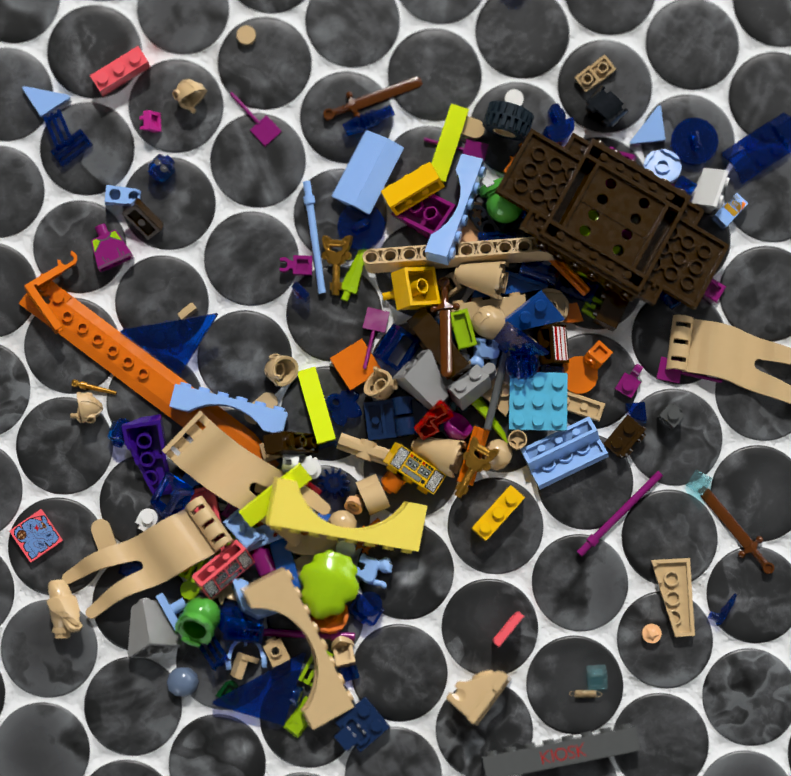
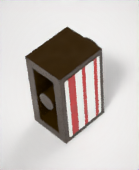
(554, 339)

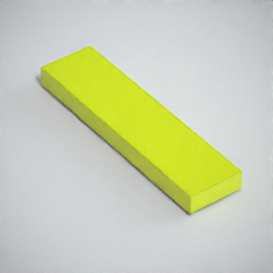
(449, 140)
(316, 405)
(258, 507)

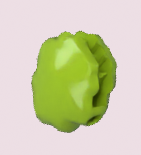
(328, 584)

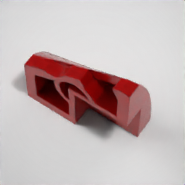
(435, 416)

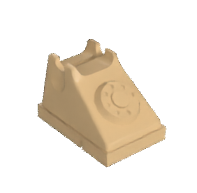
(478, 694)

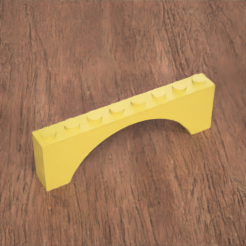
(290, 511)

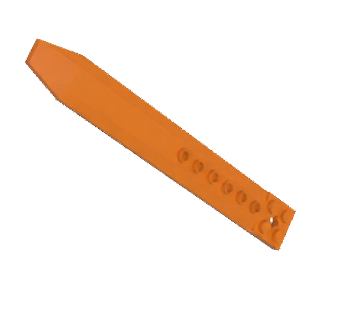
(132, 363)

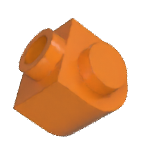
(392, 482)

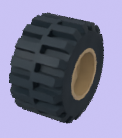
(508, 120)

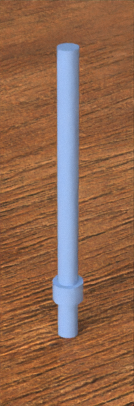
(309, 201)

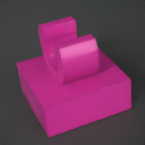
(151, 121)

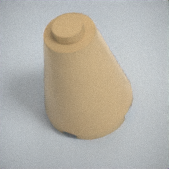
(484, 277)
(440, 453)

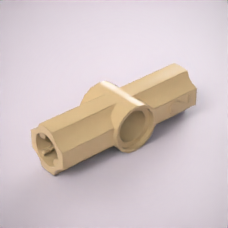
(362, 449)

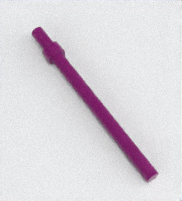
(594, 538)
(298, 634)

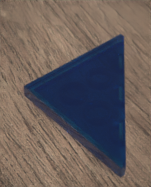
(172, 340)
(266, 695)

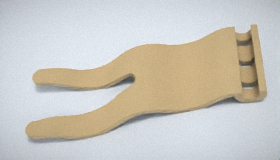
(728, 355)
(230, 469)
(162, 549)

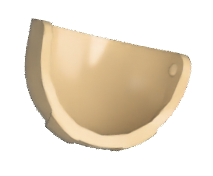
(488, 321)

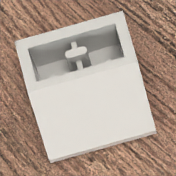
(709, 189)

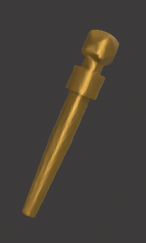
(83, 385)

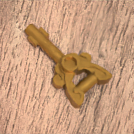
(336, 258)
(475, 464)

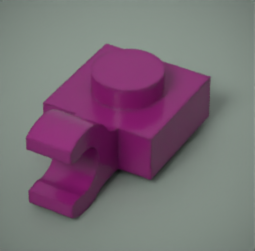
(628, 383)

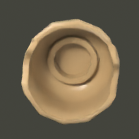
(504, 455)
(343, 519)

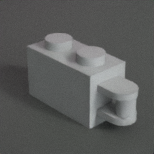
(472, 385)

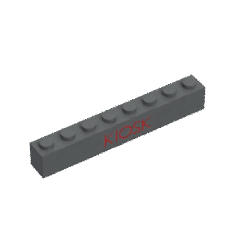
(561, 752)

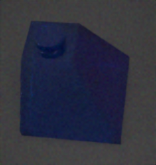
(517, 342)

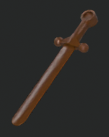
(372, 98)
(445, 326)
(737, 531)

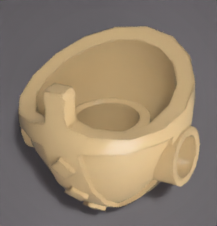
(189, 94)
(281, 369)
(381, 384)
(88, 408)

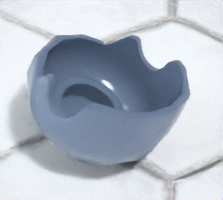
(182, 681)

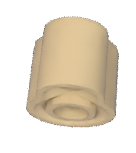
(372, 494)

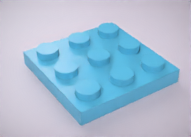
(538, 402)

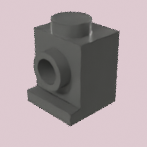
(671, 415)

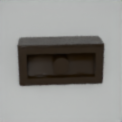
(143, 219)

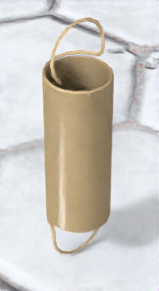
(585, 694)

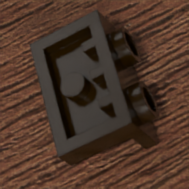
(624, 437)

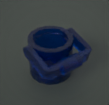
(369, 605)

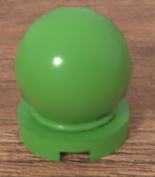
(498, 207)
(198, 621)

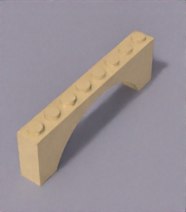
(327, 693)

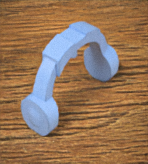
(264, 660)

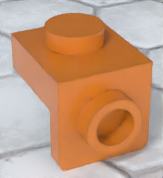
(597, 355)

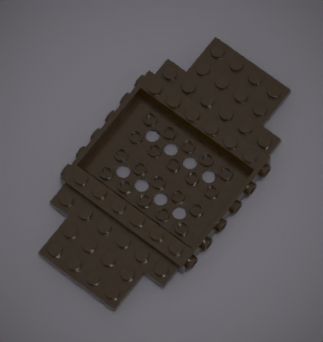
(562, 187)

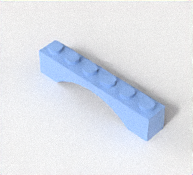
(443, 242)
(190, 399)

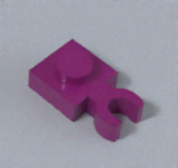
(300, 265)

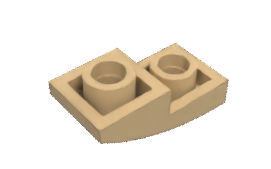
(595, 73)

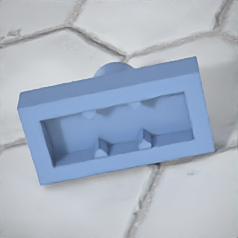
(171, 609)

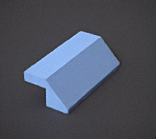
(367, 171)
(564, 453)

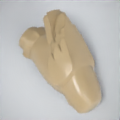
(63, 609)

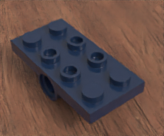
(394, 417)

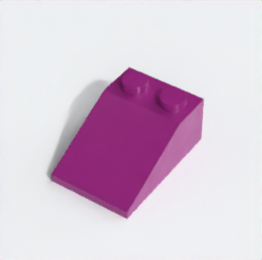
(428, 215)

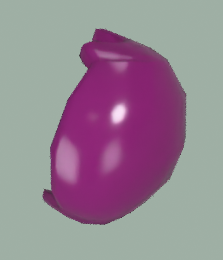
(457, 427)

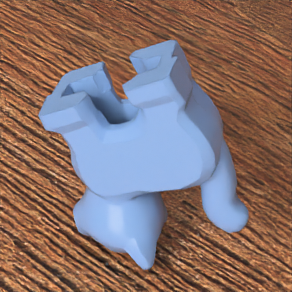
(484, 350)
(371, 569)

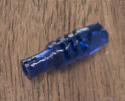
(365, 121)

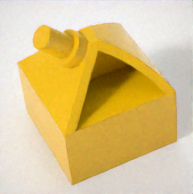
(414, 288)

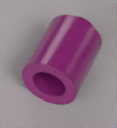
(263, 561)

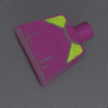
(109, 248)

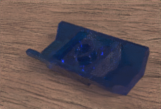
(760, 148)

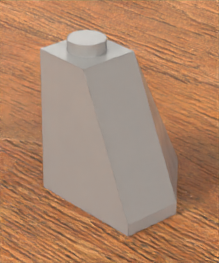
(422, 380)
(150, 630)

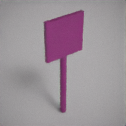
(265, 129)
(471, 148)
(376, 321)
(674, 374)

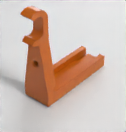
(40, 282)

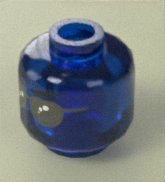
(161, 167)

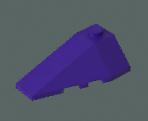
(145, 441)

